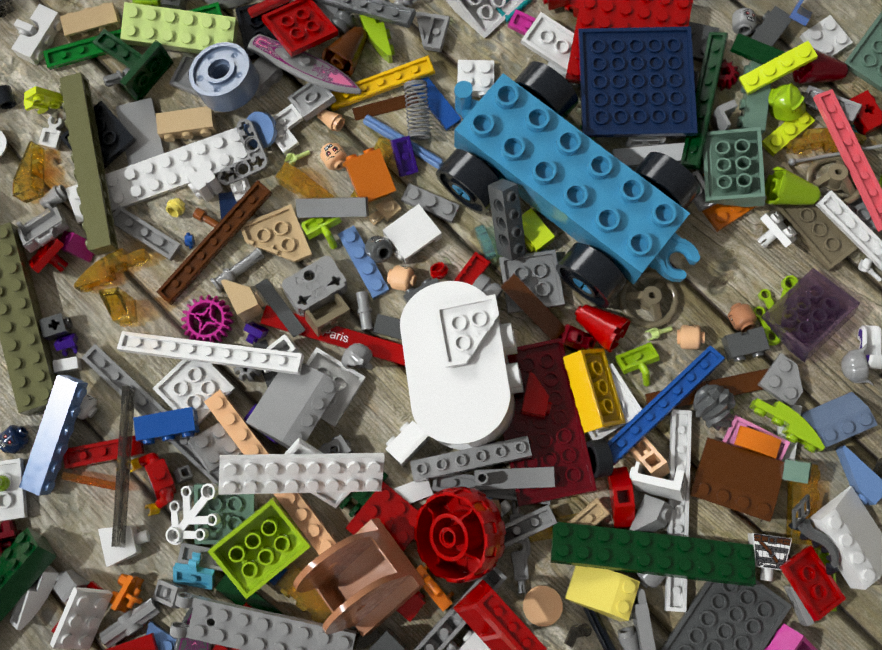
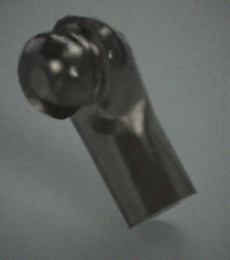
(577, 631)

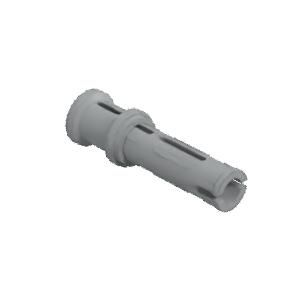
(236, 270)

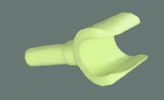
(293, 158)
(655, 332)

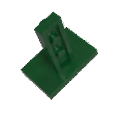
(143, 69)

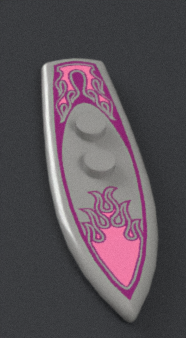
(303, 66)

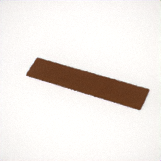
(382, 107)

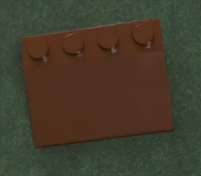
(738, 479)

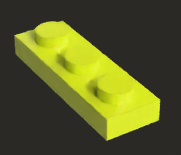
(787, 131)

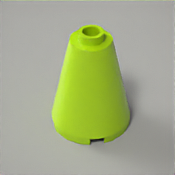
(789, 189)

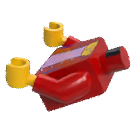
(159, 478)

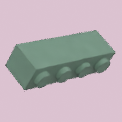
(755, 105)

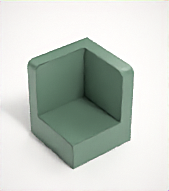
(797, 470)

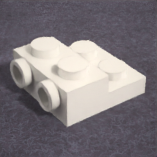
(478, 73)

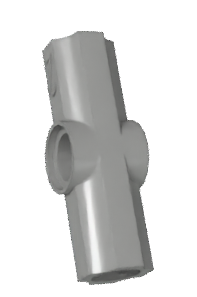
(130, 623)

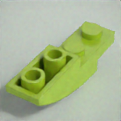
(378, 37)
(795, 427)

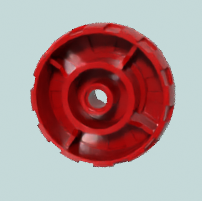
(459, 534)

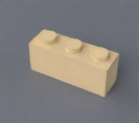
(90, 22)
(186, 123)

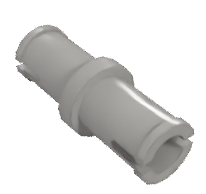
(364, 311)

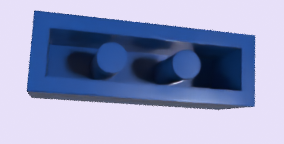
(166, 425)

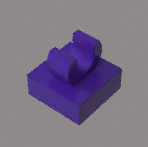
(255, 332)
(65, 342)

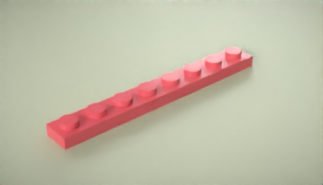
(851, 154)

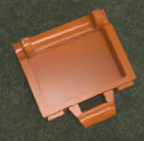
(434, 590)

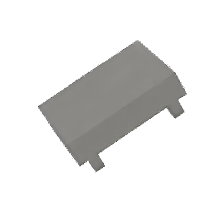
(42, 228)

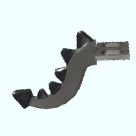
(816, 537)

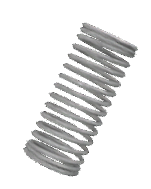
(417, 135)

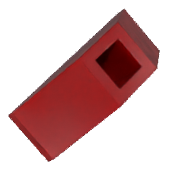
(621, 497)

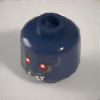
(13, 439)

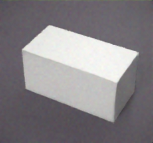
(67, 365)

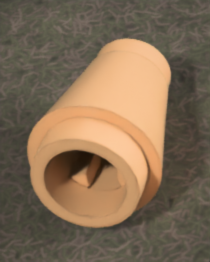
(331, 120)

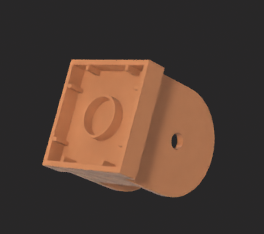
(361, 579)

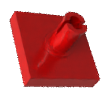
(47, 254)

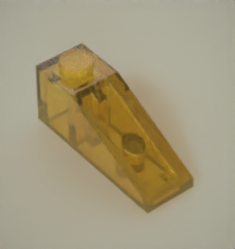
(300, 183)
(120, 306)

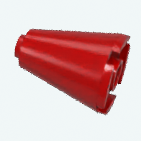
(602, 325)

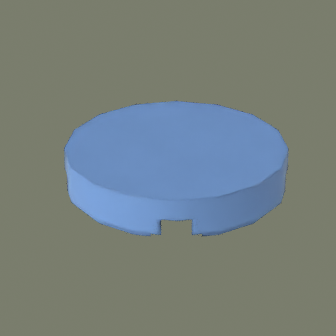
(265, 127)

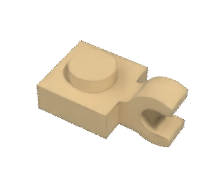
(386, 209)

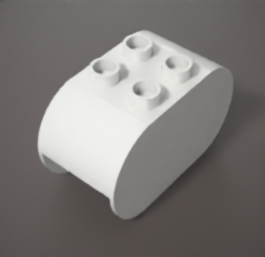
(464, 402)

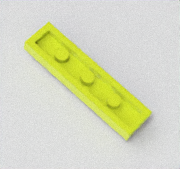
(778, 67)

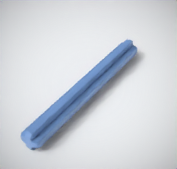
(391, 134)

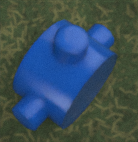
(189, 240)

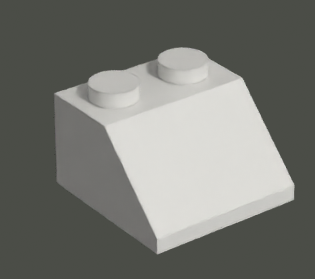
(406, 443)

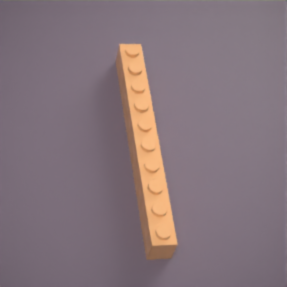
(250, 444)

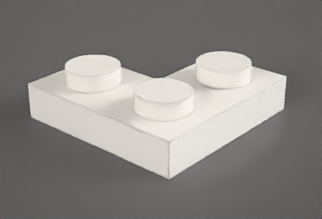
(285, 121)

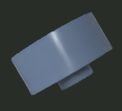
(224, 77)

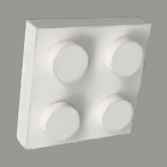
(827, 37)

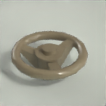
(835, 179)
(649, 300)

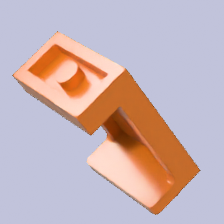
(369, 174)

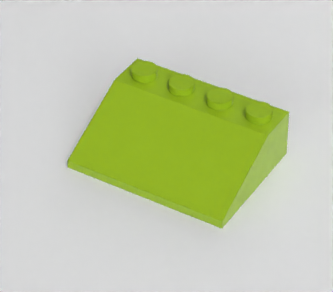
(259, 547)

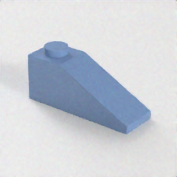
(860, 476)

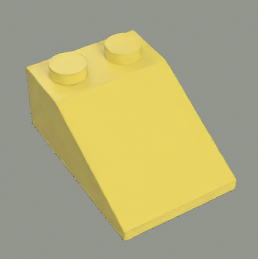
(603, 591)

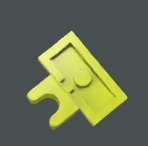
(42, 99)

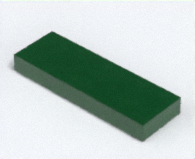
(754, 49)

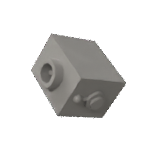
(337, 442)

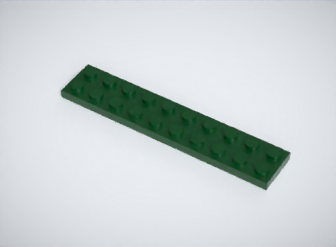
(653, 554)

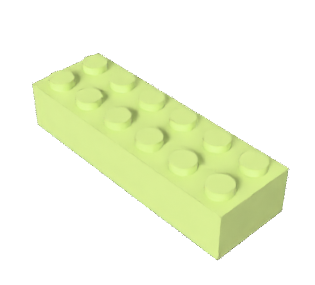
(175, 28)

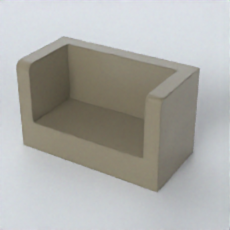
(329, 316)

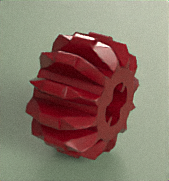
(731, 75)

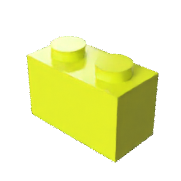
(536, 233)

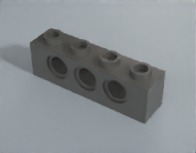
(507, 219)

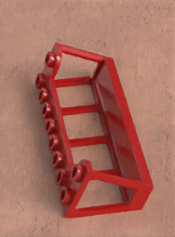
(495, 621)

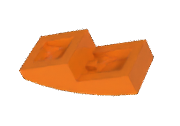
(757, 442)

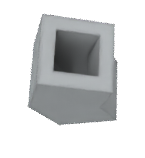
(178, 474)

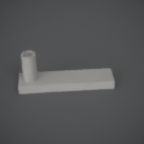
(514, 478)

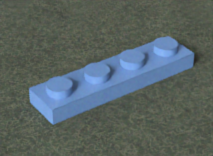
(365, 265)

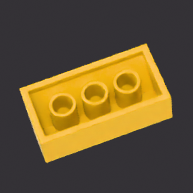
(593, 389)

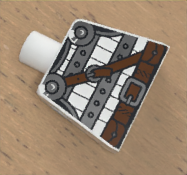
(769, 553)

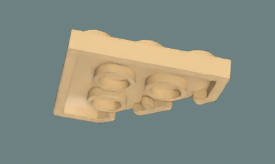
(278, 234)

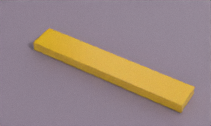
(385, 82)

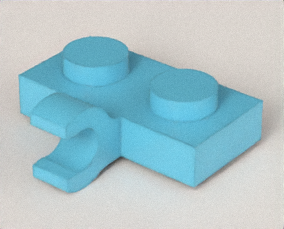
(193, 574)

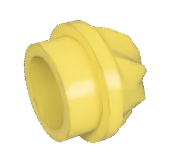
(175, 207)

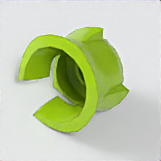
(786, 102)

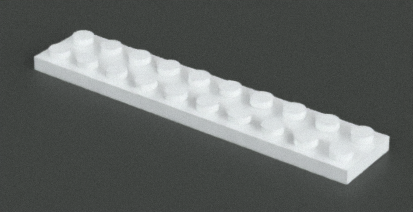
(166, 171)

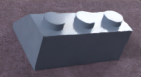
(840, 419)

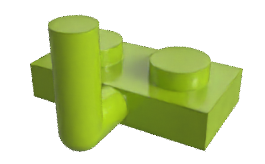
(318, 225)
(638, 359)

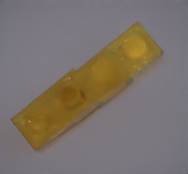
(815, 140)
(104, 270)

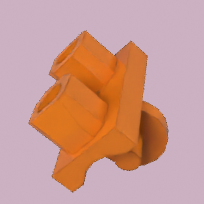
(128, 594)

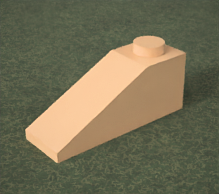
(650, 458)

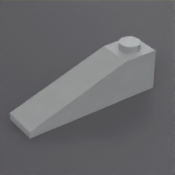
(528, 525)

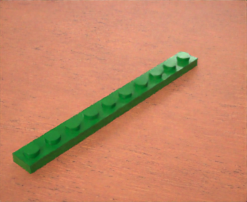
(85, 49)

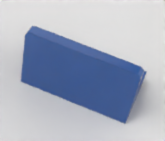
(800, 14)

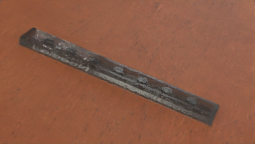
(123, 467)

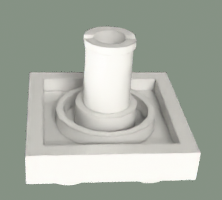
(777, 229)

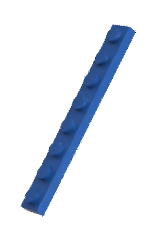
(664, 403)

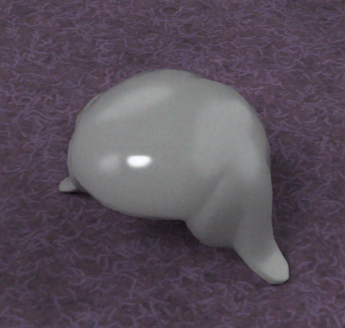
(357, 356)
(855, 366)

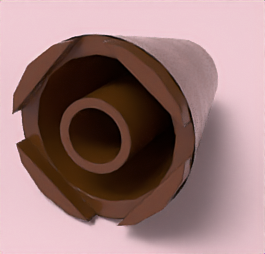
(346, 50)

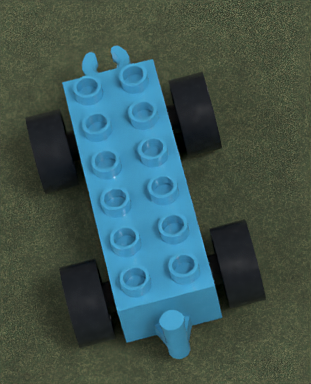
(615, 213)

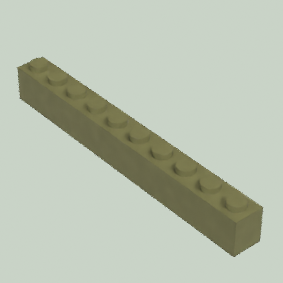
(88, 164)

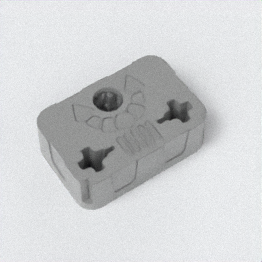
(317, 291)

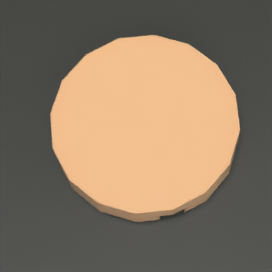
(542, 605)

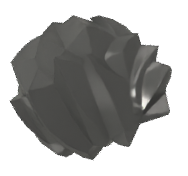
(714, 406)

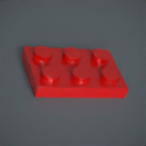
(812, 583)

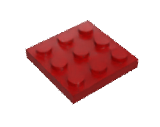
(299, 26)
(394, 513)

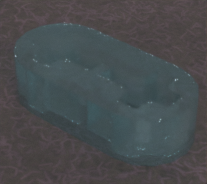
(485, 242)

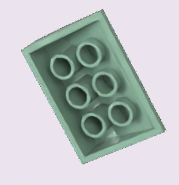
(734, 167)

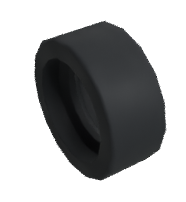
(600, 458)

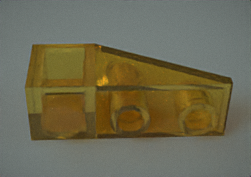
(29, 177)

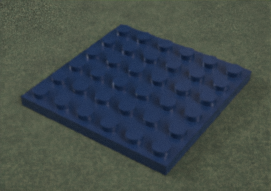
(637, 82)

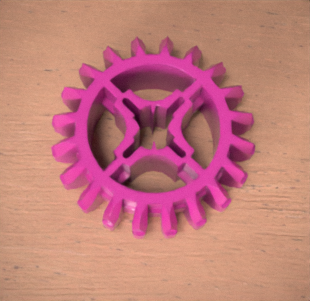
(210, 313)

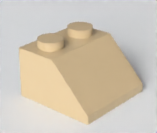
(244, 300)

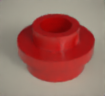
(439, 270)

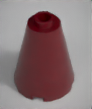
(822, 69)

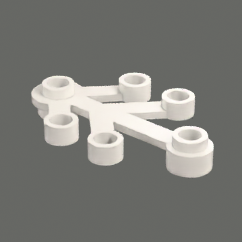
(190, 515)

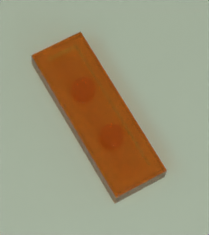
(88, 480)

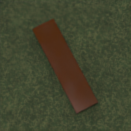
(533, 307)

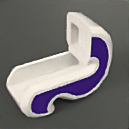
(873, 338)

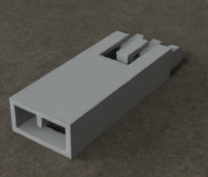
(642, 622)

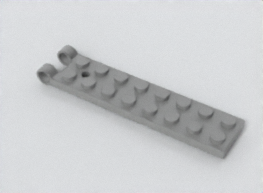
(254, 628)

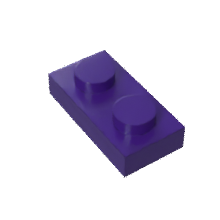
(404, 156)

